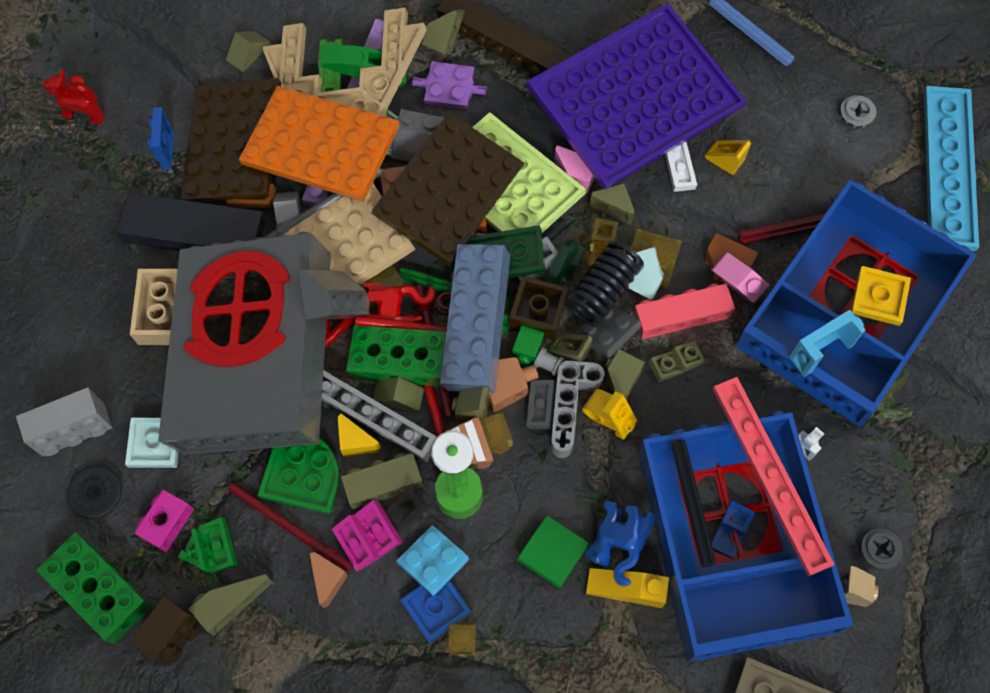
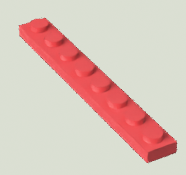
(773, 477)

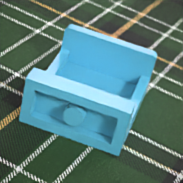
(807, 351)

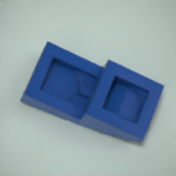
(741, 522)

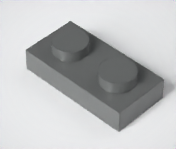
(541, 404)

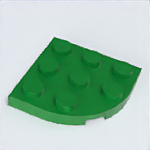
(302, 477)

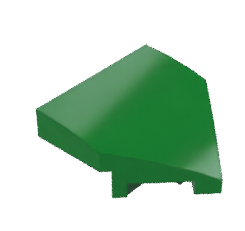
(210, 547)

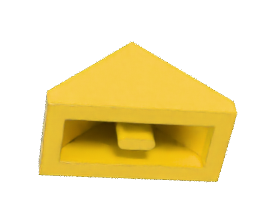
(728, 154)
(355, 440)

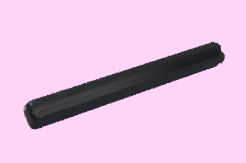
(693, 503)

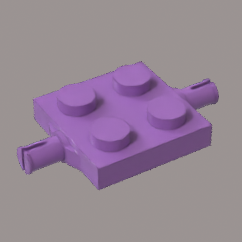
(449, 85)

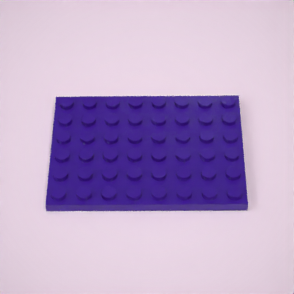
(635, 95)

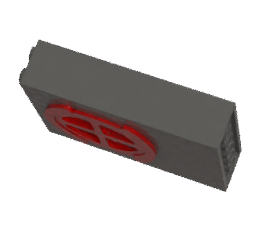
(251, 391)

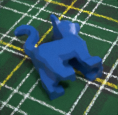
(624, 536)

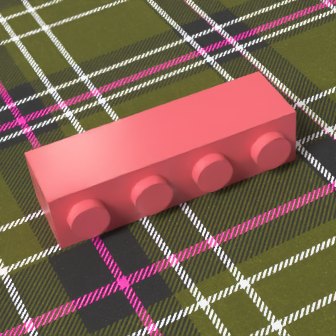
(684, 310)

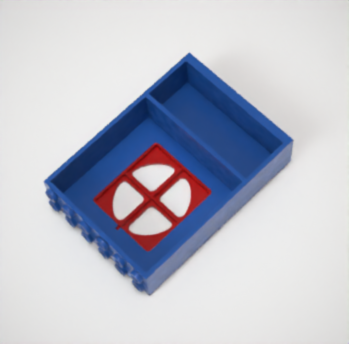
(857, 377)
(761, 593)

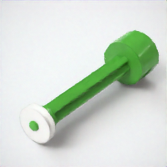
(458, 486)

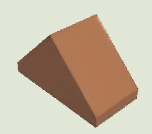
(327, 578)

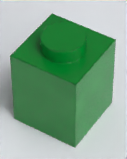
(528, 345)

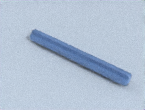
(753, 31)

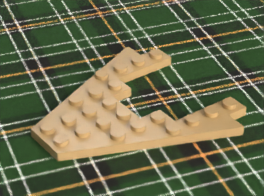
(376, 83)

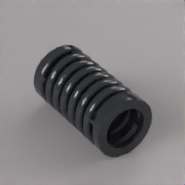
(604, 283)

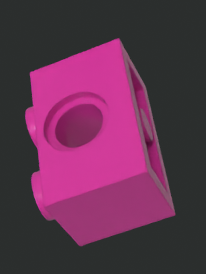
(177, 515)

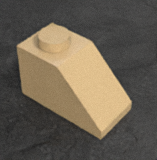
(858, 586)

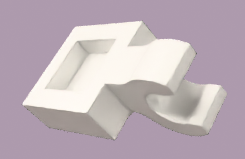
(810, 442)

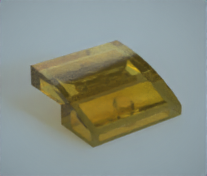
(666, 249)

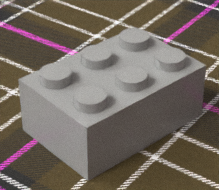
(64, 422)

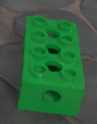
(391, 343)
(76, 589)

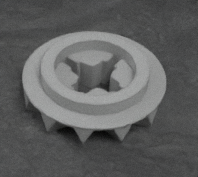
(866, 108)

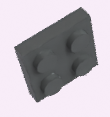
(612, 331)

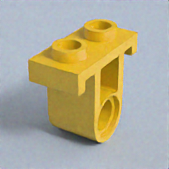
(611, 412)

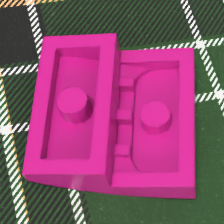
(367, 535)

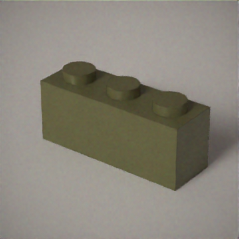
(381, 480)

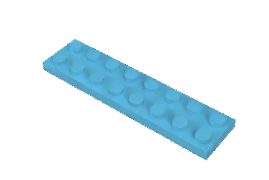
(951, 164)

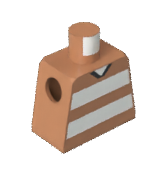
(481, 452)

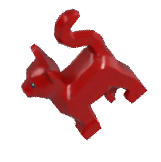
(74, 97)
(390, 300)

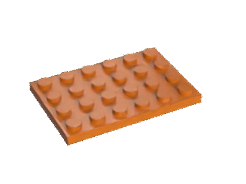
(320, 143)

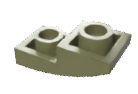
(676, 362)

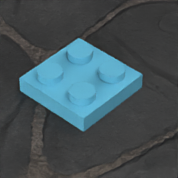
(432, 560)

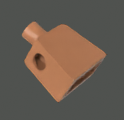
(511, 383)

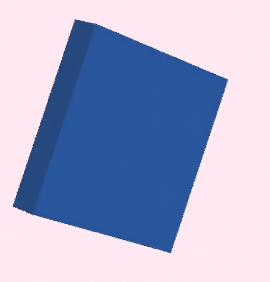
(435, 612)

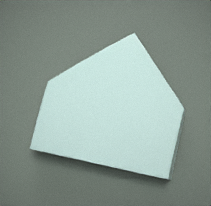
(651, 275)

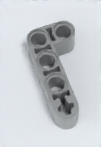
(569, 408)

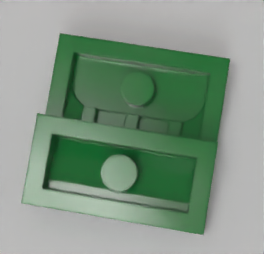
(553, 551)

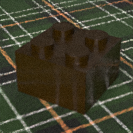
(538, 307)
(166, 632)

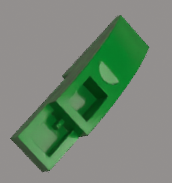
(349, 59)

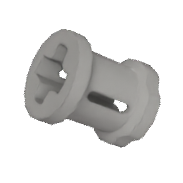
(548, 362)

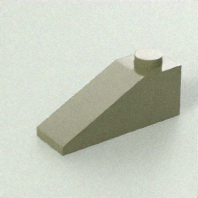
(224, 603)

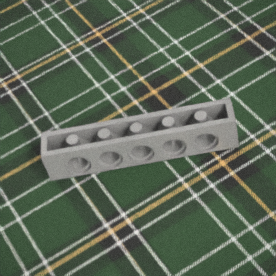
(377, 417)

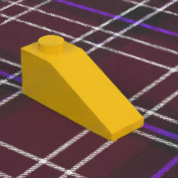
(643, 589)

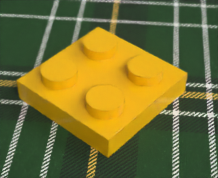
(880, 295)

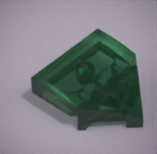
(566, 262)

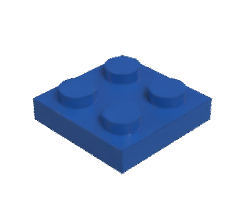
(161, 138)

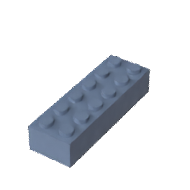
(475, 317)

